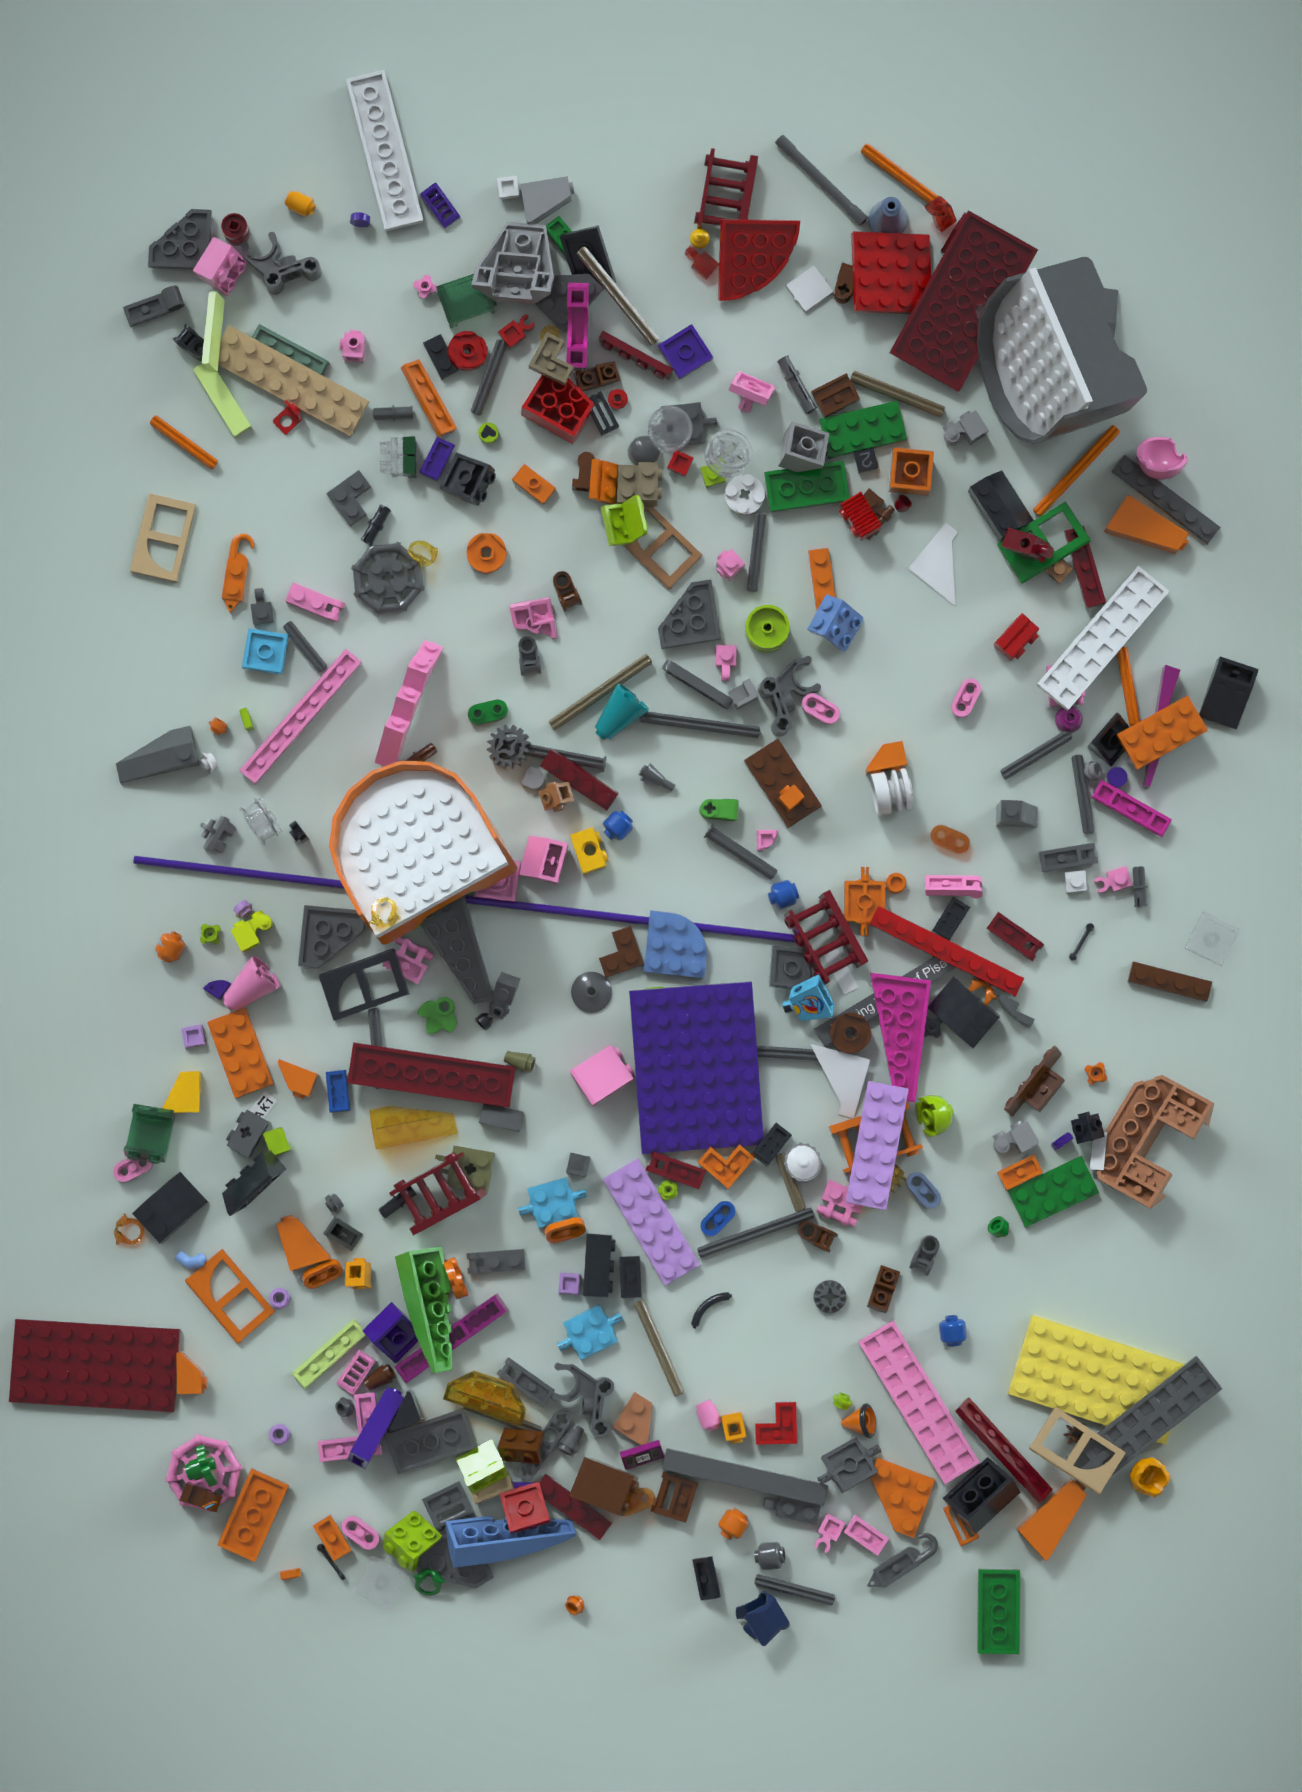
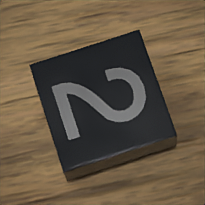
(865, 460)

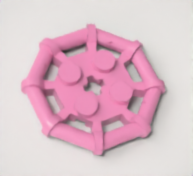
(223, 1447)

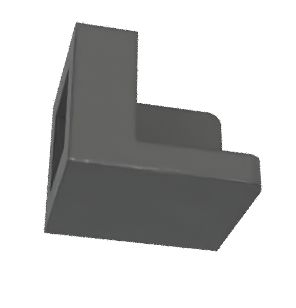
(578, 1164)

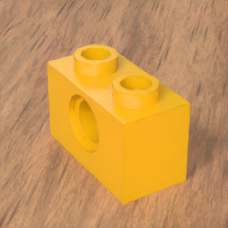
(589, 863)

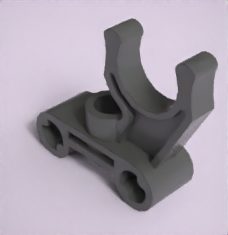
(283, 270)
(781, 697)
(593, 1397)

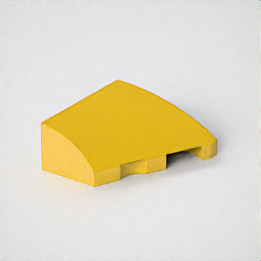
(185, 1093)

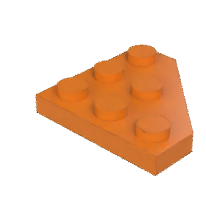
(902, 1495)

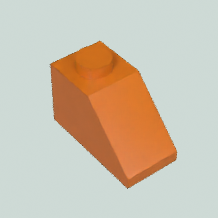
(298, 1079)
(189, 1376)

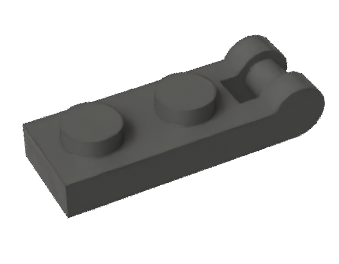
(1067, 857)
(497, 1261)
(526, 1382)

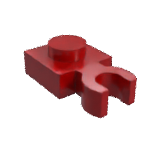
(514, 333)

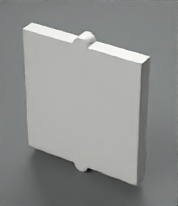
(809, 288)

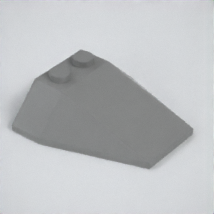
(516, 265)

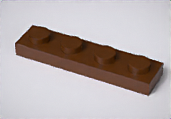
(1169, 981)

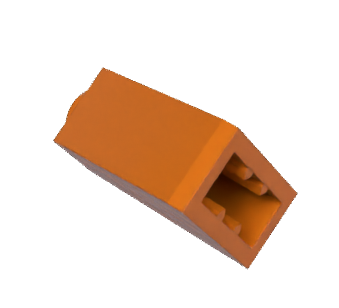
(299, 1244)

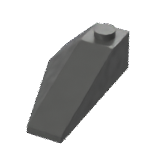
(163, 755)

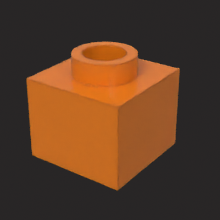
(790, 797)

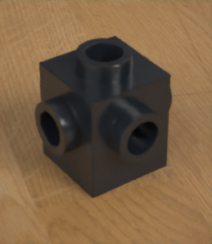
(1087, 1127)

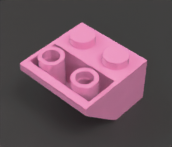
(220, 266)
(543, 859)

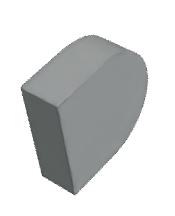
(533, 778)

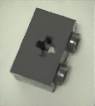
(248, 1144)

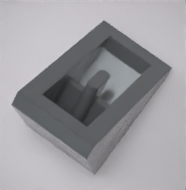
(343, 1233)

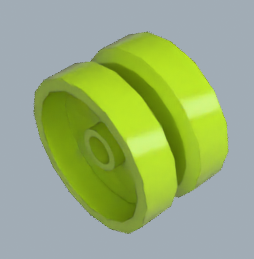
(764, 640)

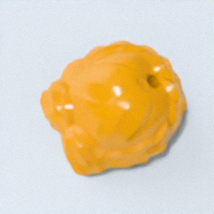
(1149, 1477)

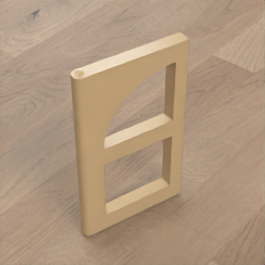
(142, 561)
(1092, 1478)

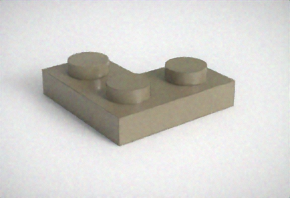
(546, 361)

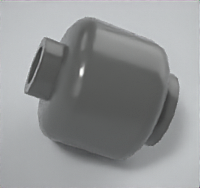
(770, 1555)

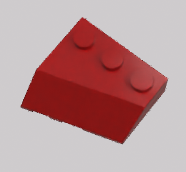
(558, 408)

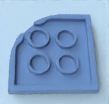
(674, 946)

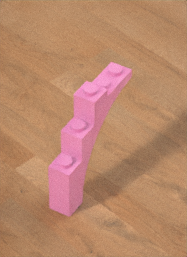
(406, 703)

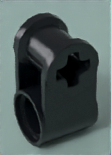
(190, 341)

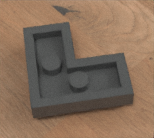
(345, 497)

